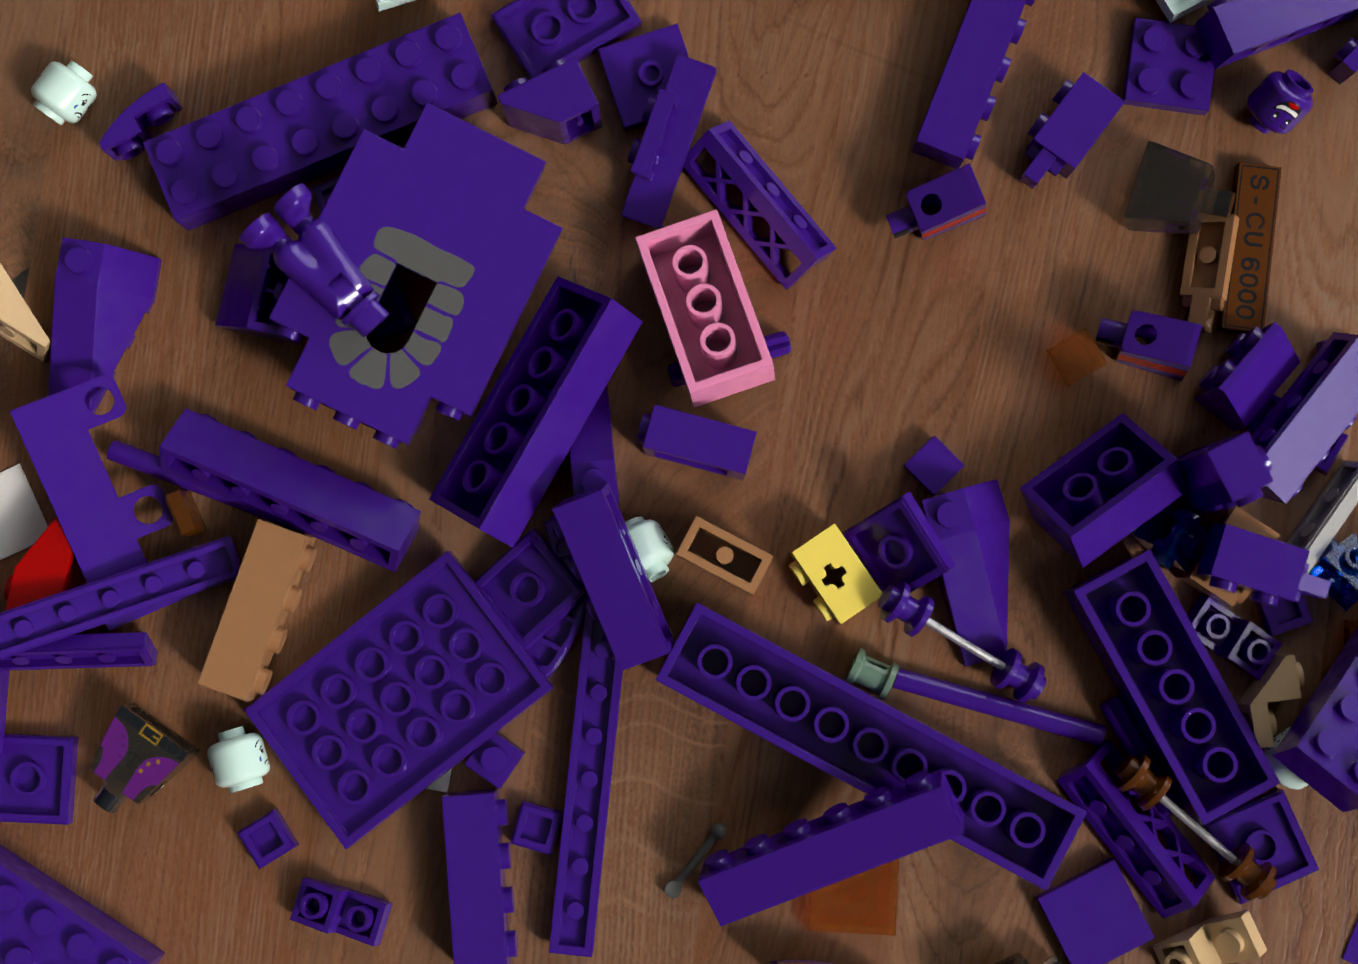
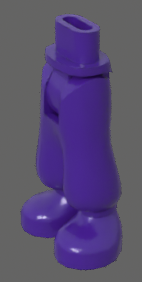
(316, 261)

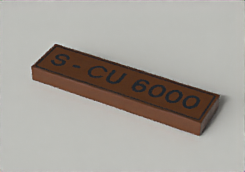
(1256, 206)

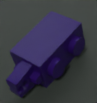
(1071, 129)
(1258, 565)

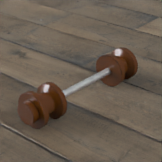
(1239, 864)

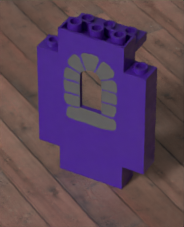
(453, 215)

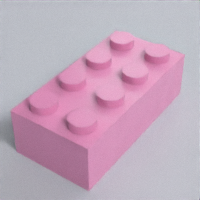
(705, 308)

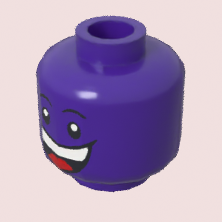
(1280, 102)

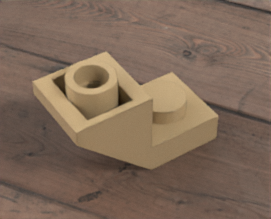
(1279, 683)
(1214, 941)

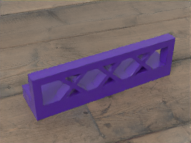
(768, 196)
(1134, 835)

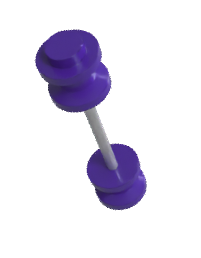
(1007, 670)

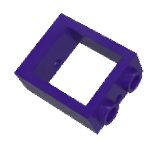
(696, 441)

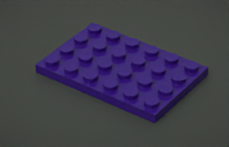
(398, 699)

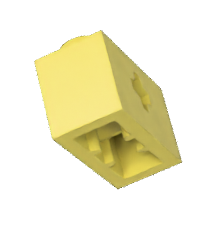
(856, 587)

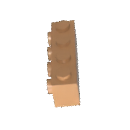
(257, 611)

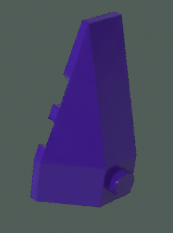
(96, 311)
(976, 535)

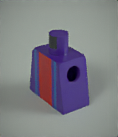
(954, 193)
(1170, 341)

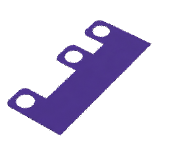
(91, 514)

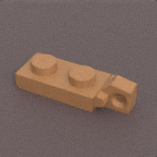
(1208, 268)

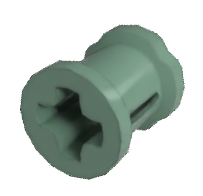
(872, 673)

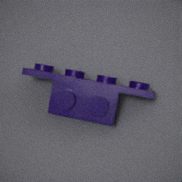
(666, 140)

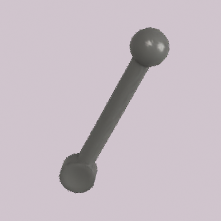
(674, 887)

